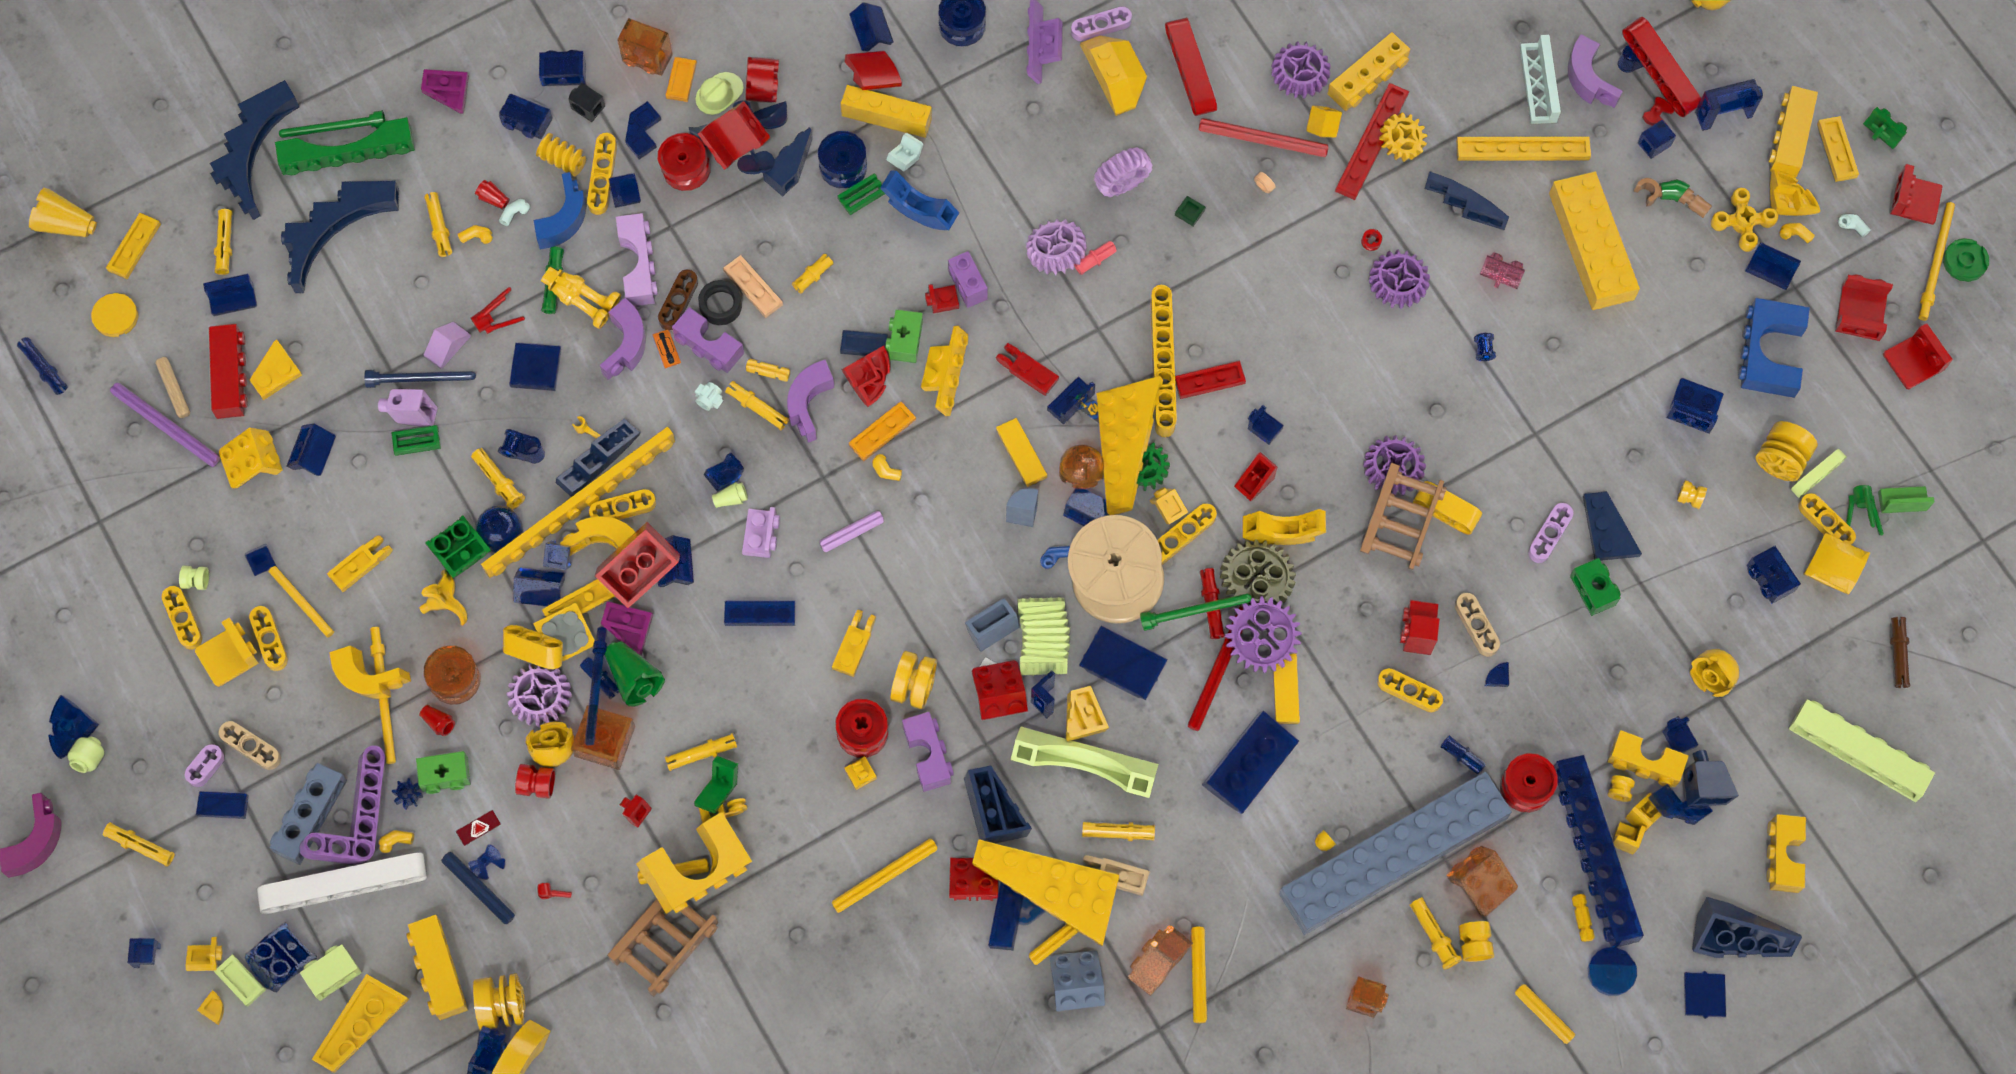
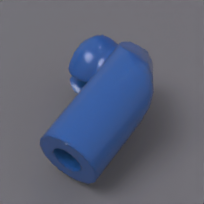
(1052, 554)

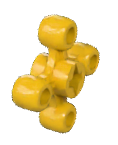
(1744, 219)

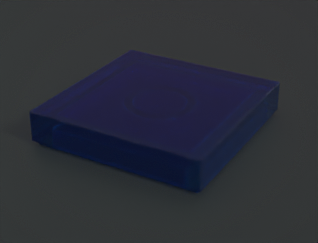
(535, 366)

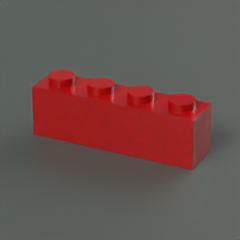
(227, 371)

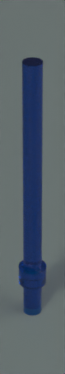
(599, 650)

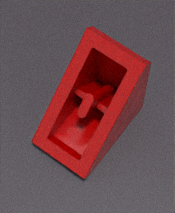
(1256, 477)

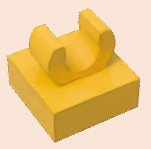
(860, 773)

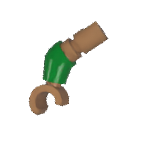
(1674, 190)

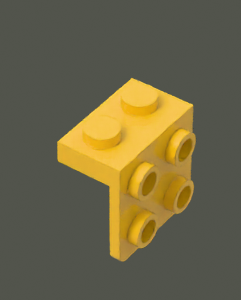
(248, 456)
(227, 654)

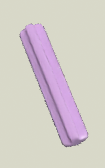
(851, 531)

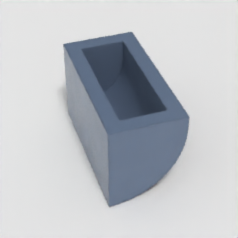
(1022, 507)
(992, 624)

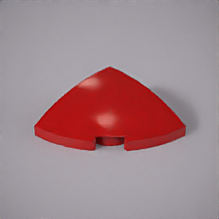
(869, 375)

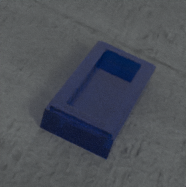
(222, 805)

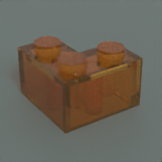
(1159, 958)

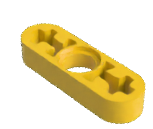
(637, 496)
(1810, 513)
(179, 627)
(271, 628)
(1428, 691)

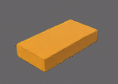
(681, 79)

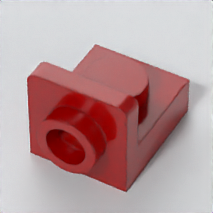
(942, 298)

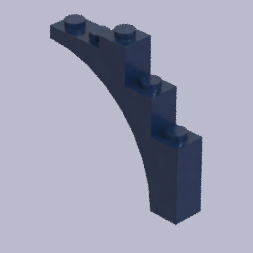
(258, 117)
(354, 202)

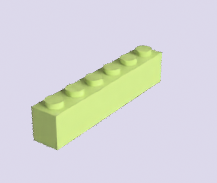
(1862, 750)

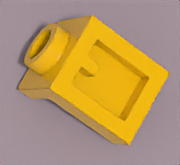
(1169, 504)

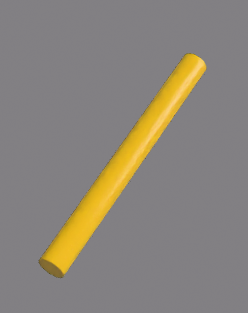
(301, 601)

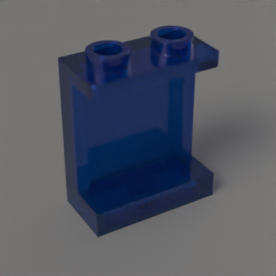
(1737, 96)

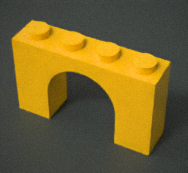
(674, 889)

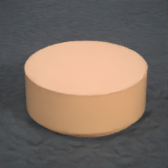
(1264, 182)

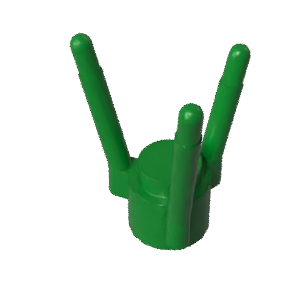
(1863, 498)

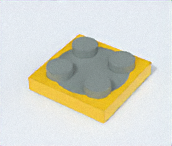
(568, 627)

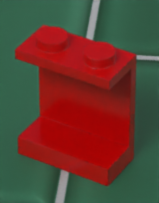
(733, 135)
(1863, 307)

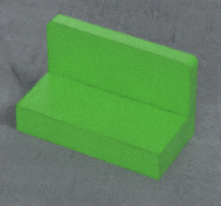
(1904, 499)

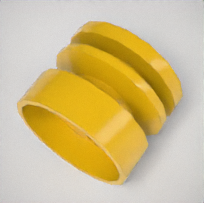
(1786, 451)
(500, 1001)

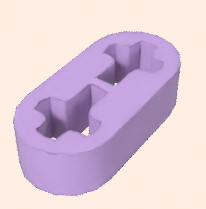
(200, 762)

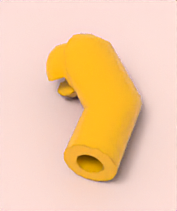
(476, 231)
(395, 837)

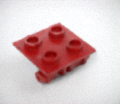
(970, 881)

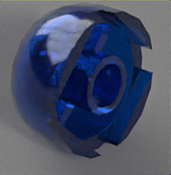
(498, 526)

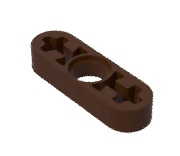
(677, 289)

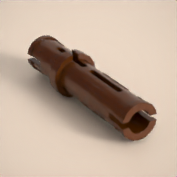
(1900, 652)

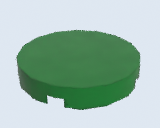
(1966, 260)

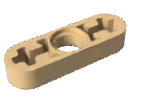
(1491, 636)
(267, 749)

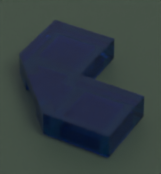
(640, 121)
(1672, 807)

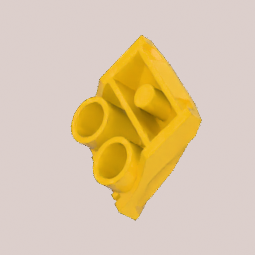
(1837, 564)

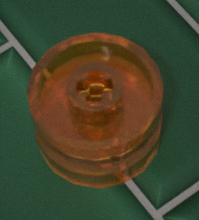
(452, 675)

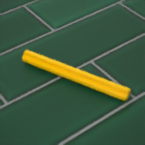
(884, 875)

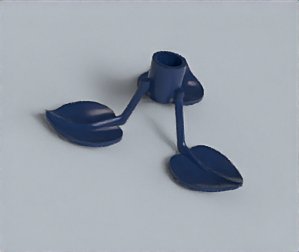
(770, 118)

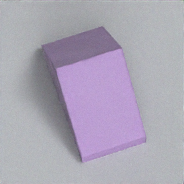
(445, 343)

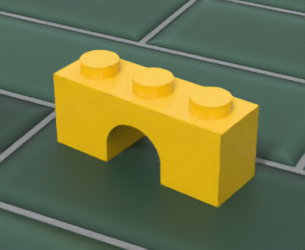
(1627, 755)
(1784, 873)

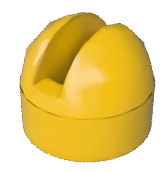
(1324, 841)

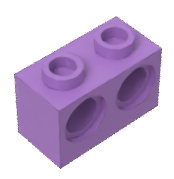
(967, 279)

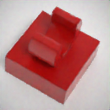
(635, 810)

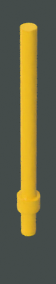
(1928, 297)
(378, 651)

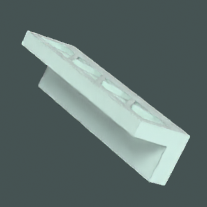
(1548, 79)

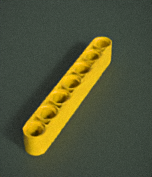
(1163, 350)

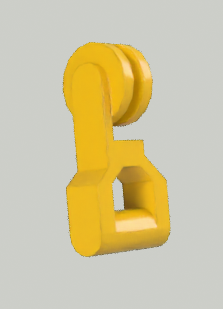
(735, 807)

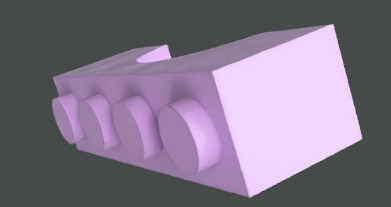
(632, 235)

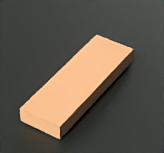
(753, 286)

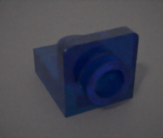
(1264, 425)
(1679, 735)

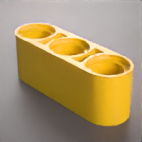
(1451, 510)
(532, 647)

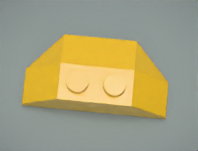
(1116, 71)

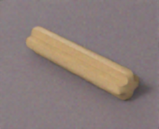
(172, 387)

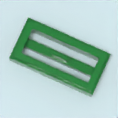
(856, 188)
(434, 445)

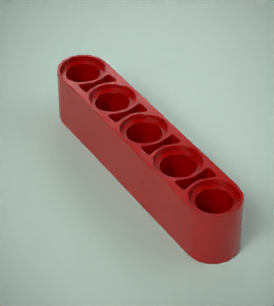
(1191, 66)
(1661, 66)

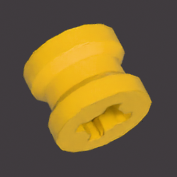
(1621, 788)

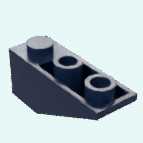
(789, 163)

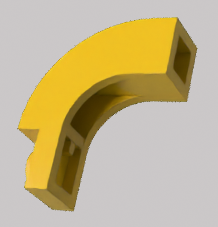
(598, 530)
(1284, 530)
(350, 671)
(522, 1049)

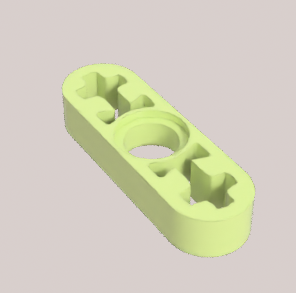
(1818, 473)

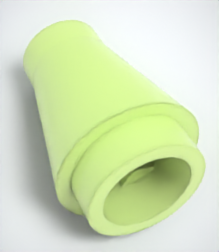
(732, 495)

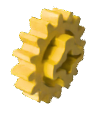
(1403, 137)

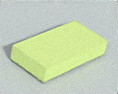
(240, 980)

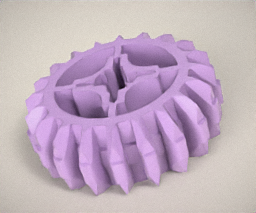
(1123, 172)
(1052, 240)
(530, 697)

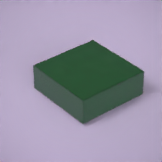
(1190, 211)

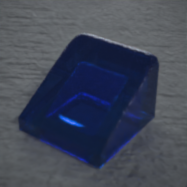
(260, 559)

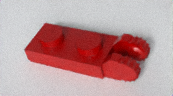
(1028, 370)

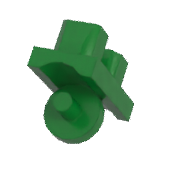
(1885, 128)

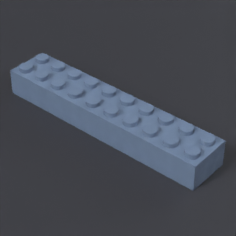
(1394, 853)

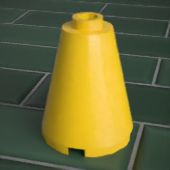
(60, 216)

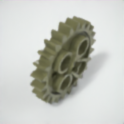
(1241, 561)

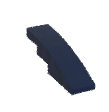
(1474, 205)
(598, 457)

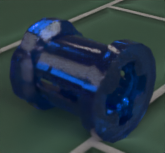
(1485, 347)

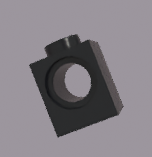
(586, 102)

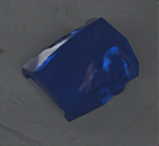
(278, 958)

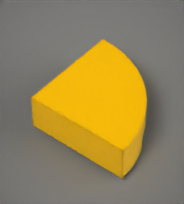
(212, 1007)

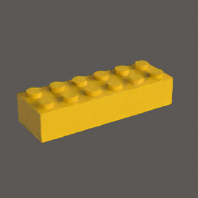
(1594, 241)

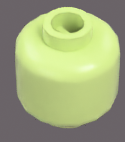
(85, 754)

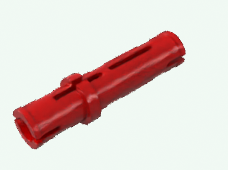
(1210, 594)

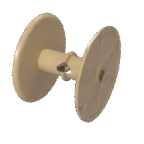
(1116, 568)

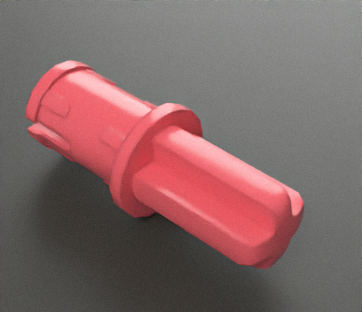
(1095, 257)

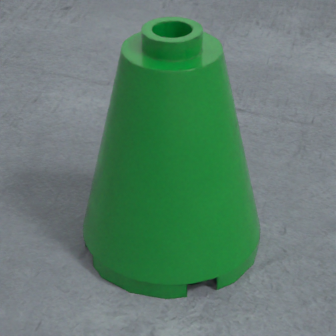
(633, 674)

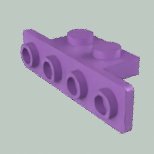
(1044, 41)

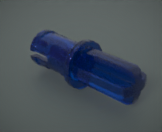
(606, 682)
(1463, 755)

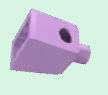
(409, 407)

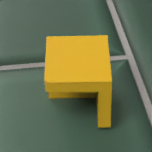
(1324, 121)
(1628, 838)

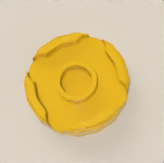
(114, 315)

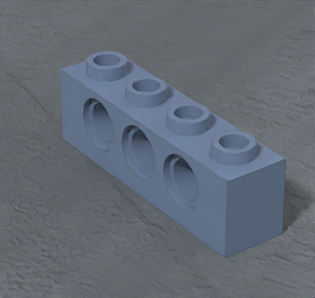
(321, 806)

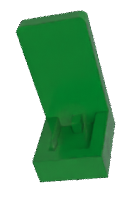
(720, 786)

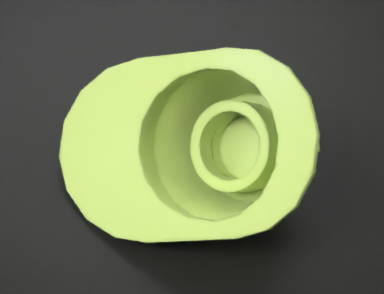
(719, 93)

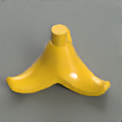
(442, 598)

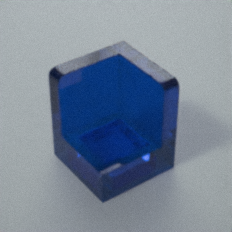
(1656, 139)
(624, 190)
(556, 556)
(142, 951)

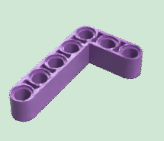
(359, 816)

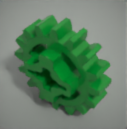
(1153, 469)

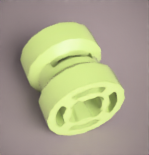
(193, 577)

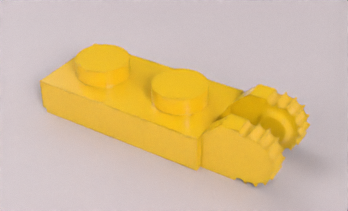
(358, 563)
(853, 645)

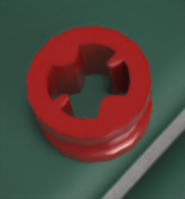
(1368, 234)

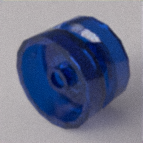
(962, 21)
(842, 159)

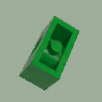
(1595, 599)

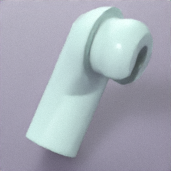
(512, 208)
(1852, 221)

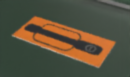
(666, 348)

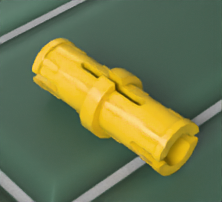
(812, 273)

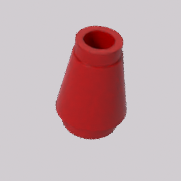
(491, 194)
(437, 720)

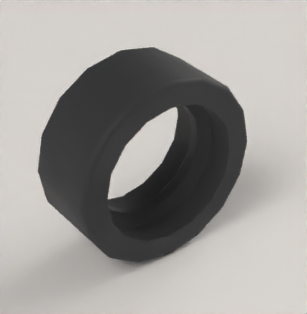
(716, 287)

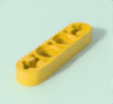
(601, 173)
(1182, 538)

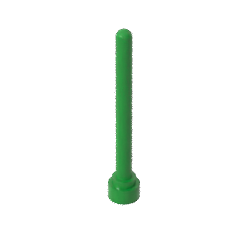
(374, 120)
(1150, 620)

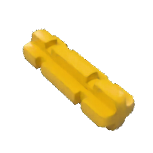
(768, 370)
(1583, 917)

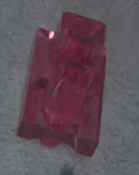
(1502, 272)

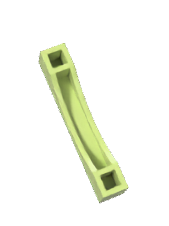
(1045, 749)

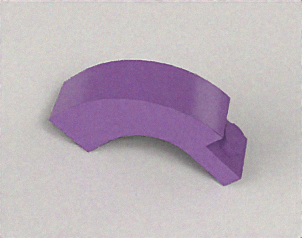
(1583, 77)
(630, 352)
(804, 388)

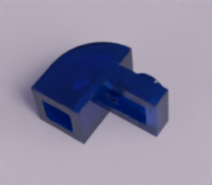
(488, 1052)

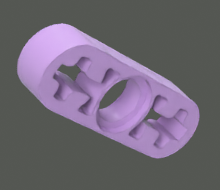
(1106, 16)
(1541, 537)

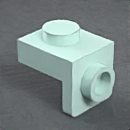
(906, 152)

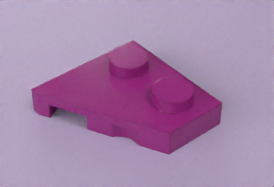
(446, 87)
(627, 625)

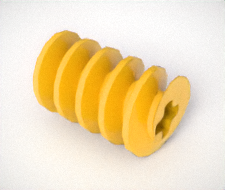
(561, 156)

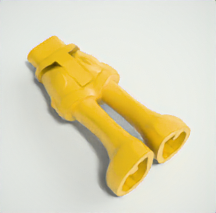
(569, 289)

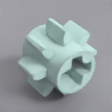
(708, 396)

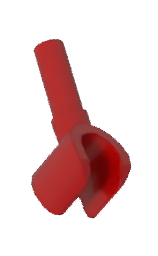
(545, 892)

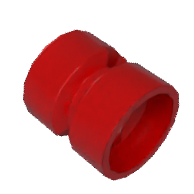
(535, 781)

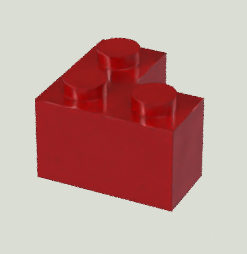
(1420, 628)

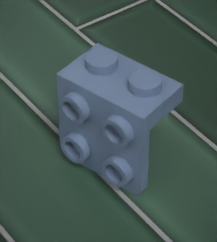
(1077, 980)

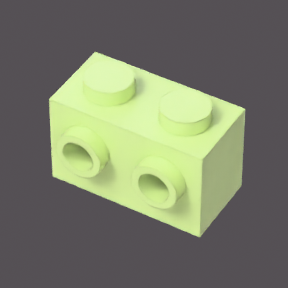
(330, 972)

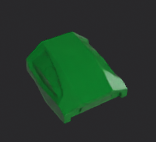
(463, 547)

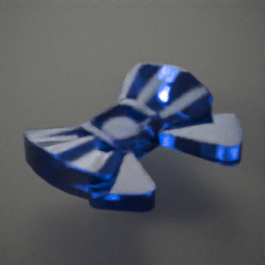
(479, 866)

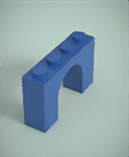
(1757, 370)

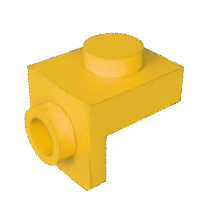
(203, 956)

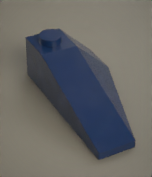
(1734, 931)

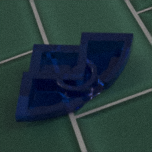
(68, 725)

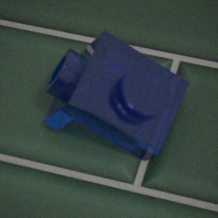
(724, 473)

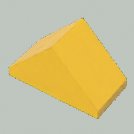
(1643, 814)

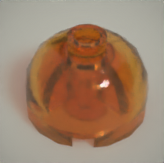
(1081, 466)

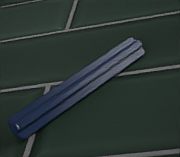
(478, 888)

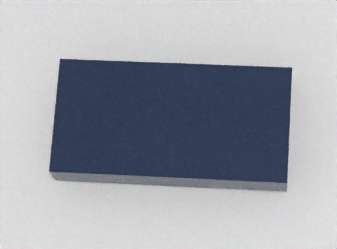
(861, 342)

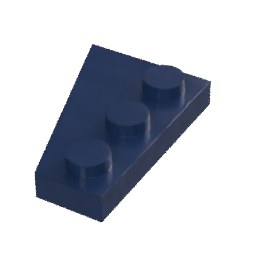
(1607, 529)

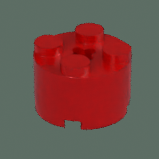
(762, 79)

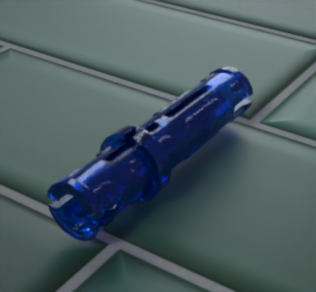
(46, 371)

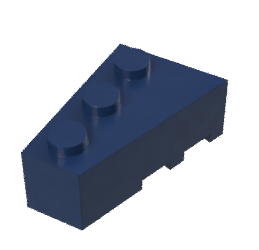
(992, 808)

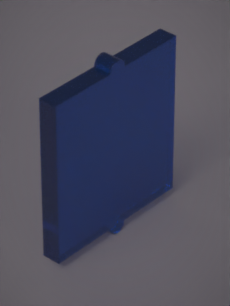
(1705, 994)

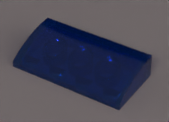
(1250, 762)

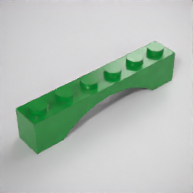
(389, 139)

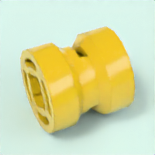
(1689, 493)

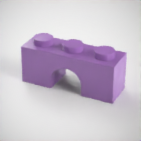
(721, 353)
(921, 731)

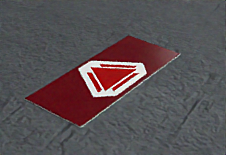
(478, 827)

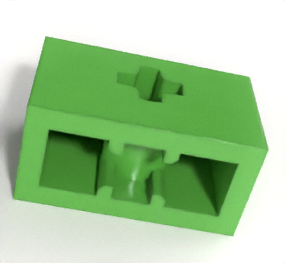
(910, 325)
(432, 767)

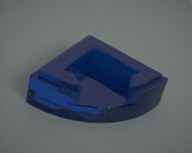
(1498, 676)

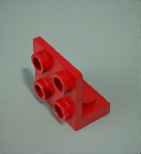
(1916, 197)
(1918, 357)

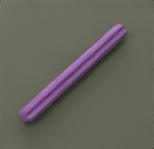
(165, 424)

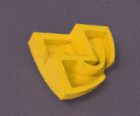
(1789, 197)

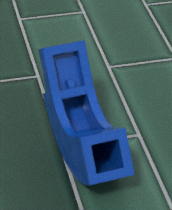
(921, 208)
(564, 224)

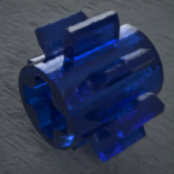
(403, 788)

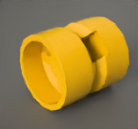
(1476, 942)

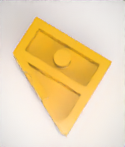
(274, 371)
(1083, 714)

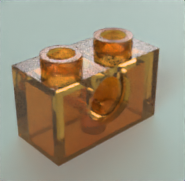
(1367, 997)

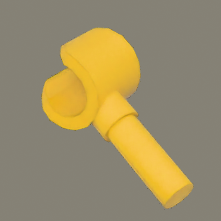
(584, 428)

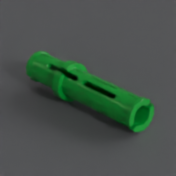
(555, 261)

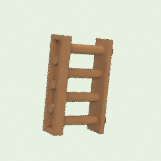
(1387, 499)
(639, 934)

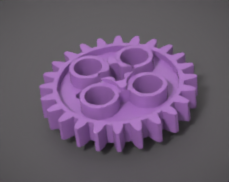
(1249, 650)

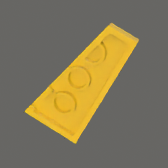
(361, 1018)

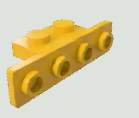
(944, 369)

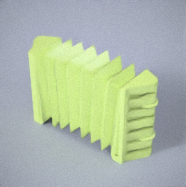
(1044, 636)

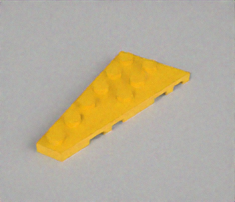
(1124, 434)
(1063, 889)

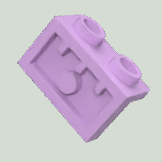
(760, 532)

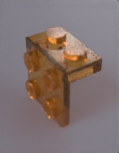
(1483, 879)

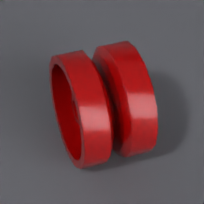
(684, 161)
(865, 741)
(1528, 782)

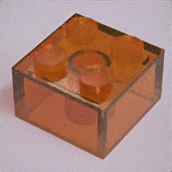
(645, 47)
(611, 739)

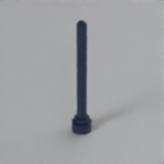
(374, 378)

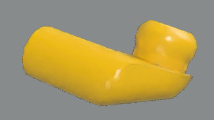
(1793, 229)
(883, 470)

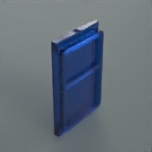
(1123, 663)

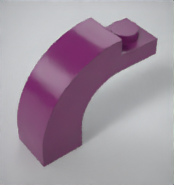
(38, 846)

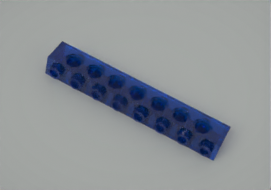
(1578, 771)

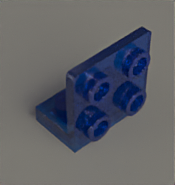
(1695, 405)

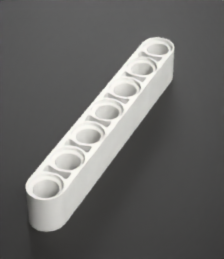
(341, 883)

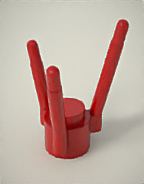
(483, 319)

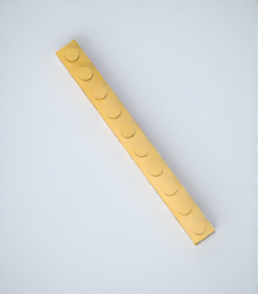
(572, 507)

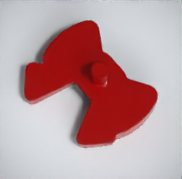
(1653, 116)

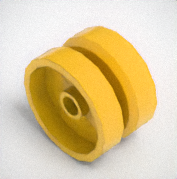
(911, 679)

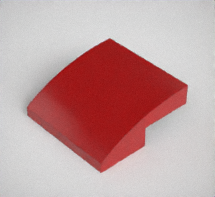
(873, 70)

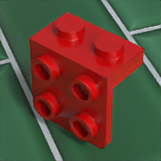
(1000, 690)

